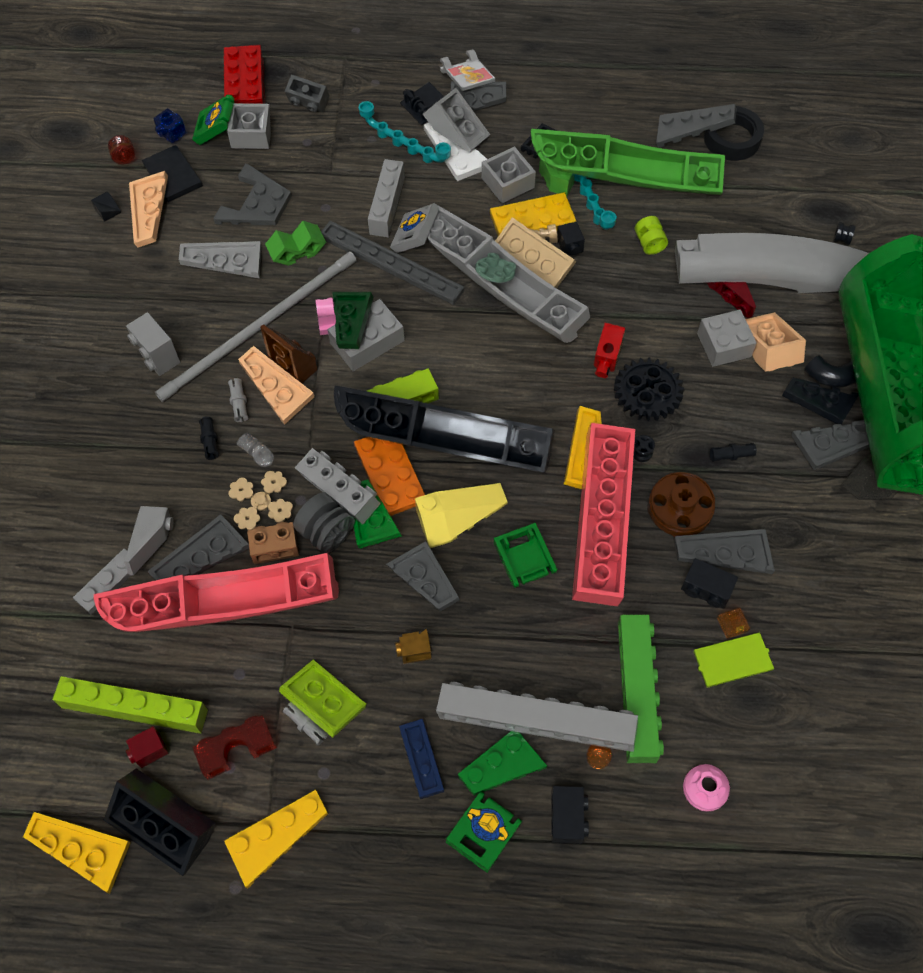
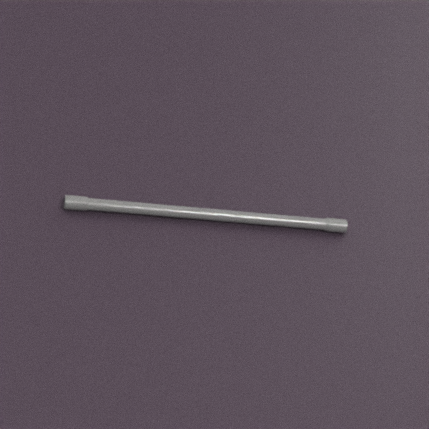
(173, 386)

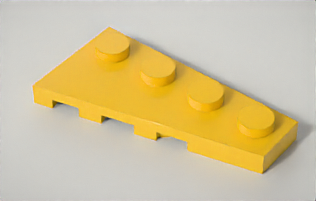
(267, 840)
(79, 848)

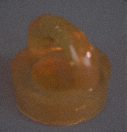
(599, 756)

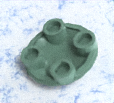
(495, 269)

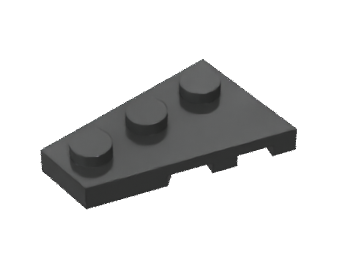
(483, 95)
(424, 574)

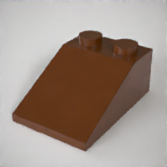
(288, 354)

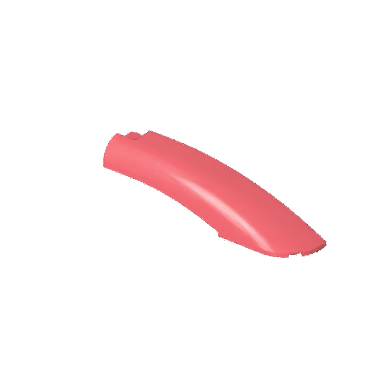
(219, 596)

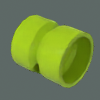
(651, 235)

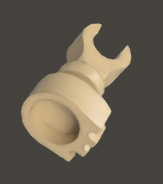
(550, 232)

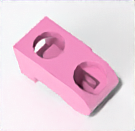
(325, 314)

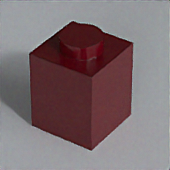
(146, 747)

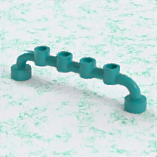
(443, 149)
(604, 218)

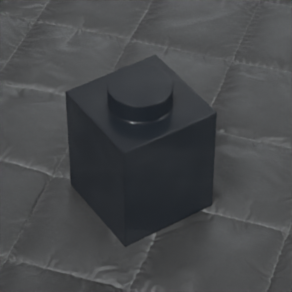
(570, 238)

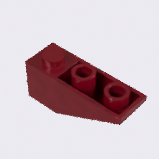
(737, 295)

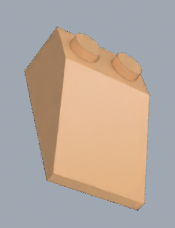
(776, 342)

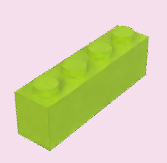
(417, 386)

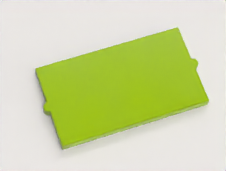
(733, 660)

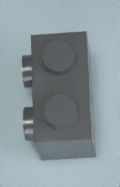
(307, 93)

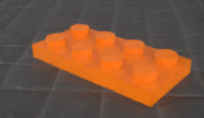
(389, 473)

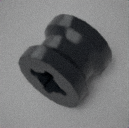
(844, 233)
(646, 443)

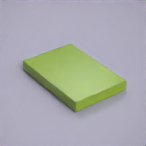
(322, 698)

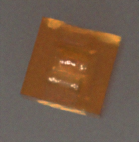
(733, 623)

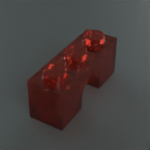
(213, 752)

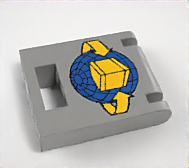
(417, 224)

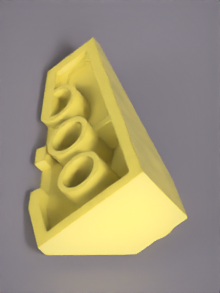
(453, 511)

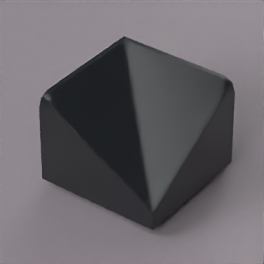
(105, 206)

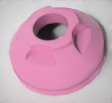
(698, 796)

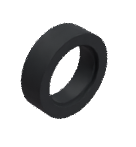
(738, 151)

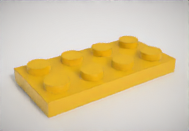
(534, 213)

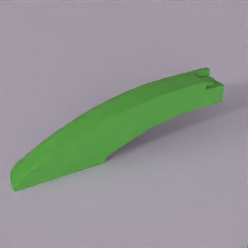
(630, 163)

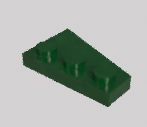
(351, 317)

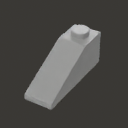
(148, 535)

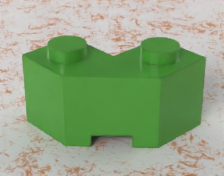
(556, 180)
(304, 241)

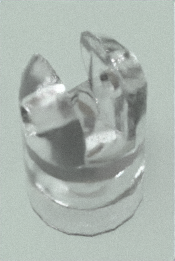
(256, 450)

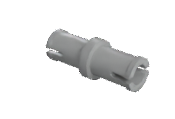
(238, 400)
(305, 724)

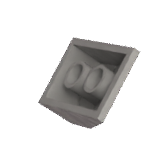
(456, 121)

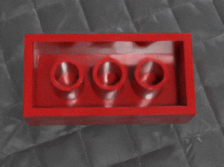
(244, 74)

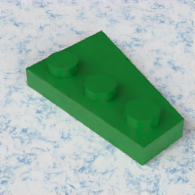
(377, 527)
(503, 762)

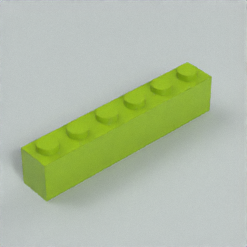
(130, 704)

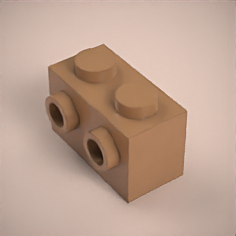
(272, 542)

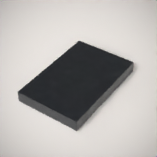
(180, 174)

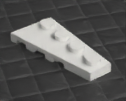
(461, 162)

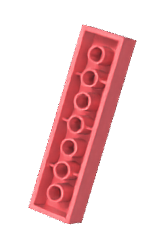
(604, 515)

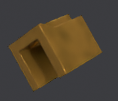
(414, 647)

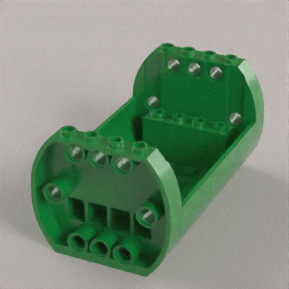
(885, 340)

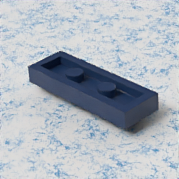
(421, 759)

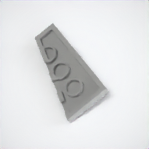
(226, 257)

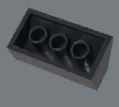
(158, 821)

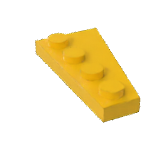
(575, 464)

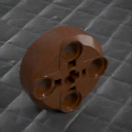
(681, 504)

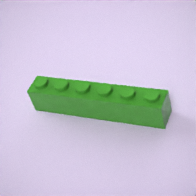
(639, 686)

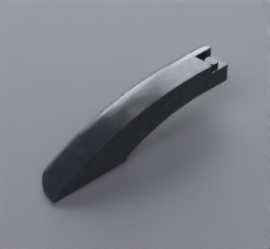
(445, 429)

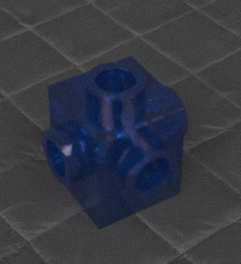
(169, 125)

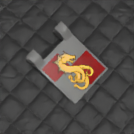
(469, 73)

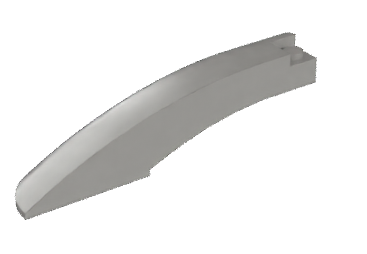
(765, 259)
(524, 294)

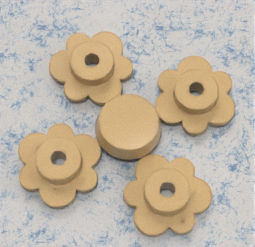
(260, 501)

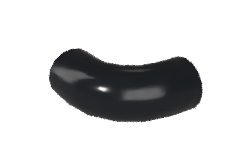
(829, 374)

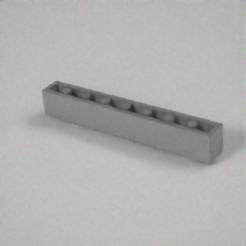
(538, 716)

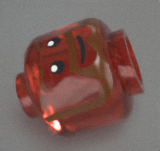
(121, 149)

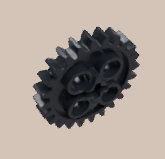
(648, 389)

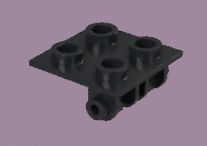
(420, 101)

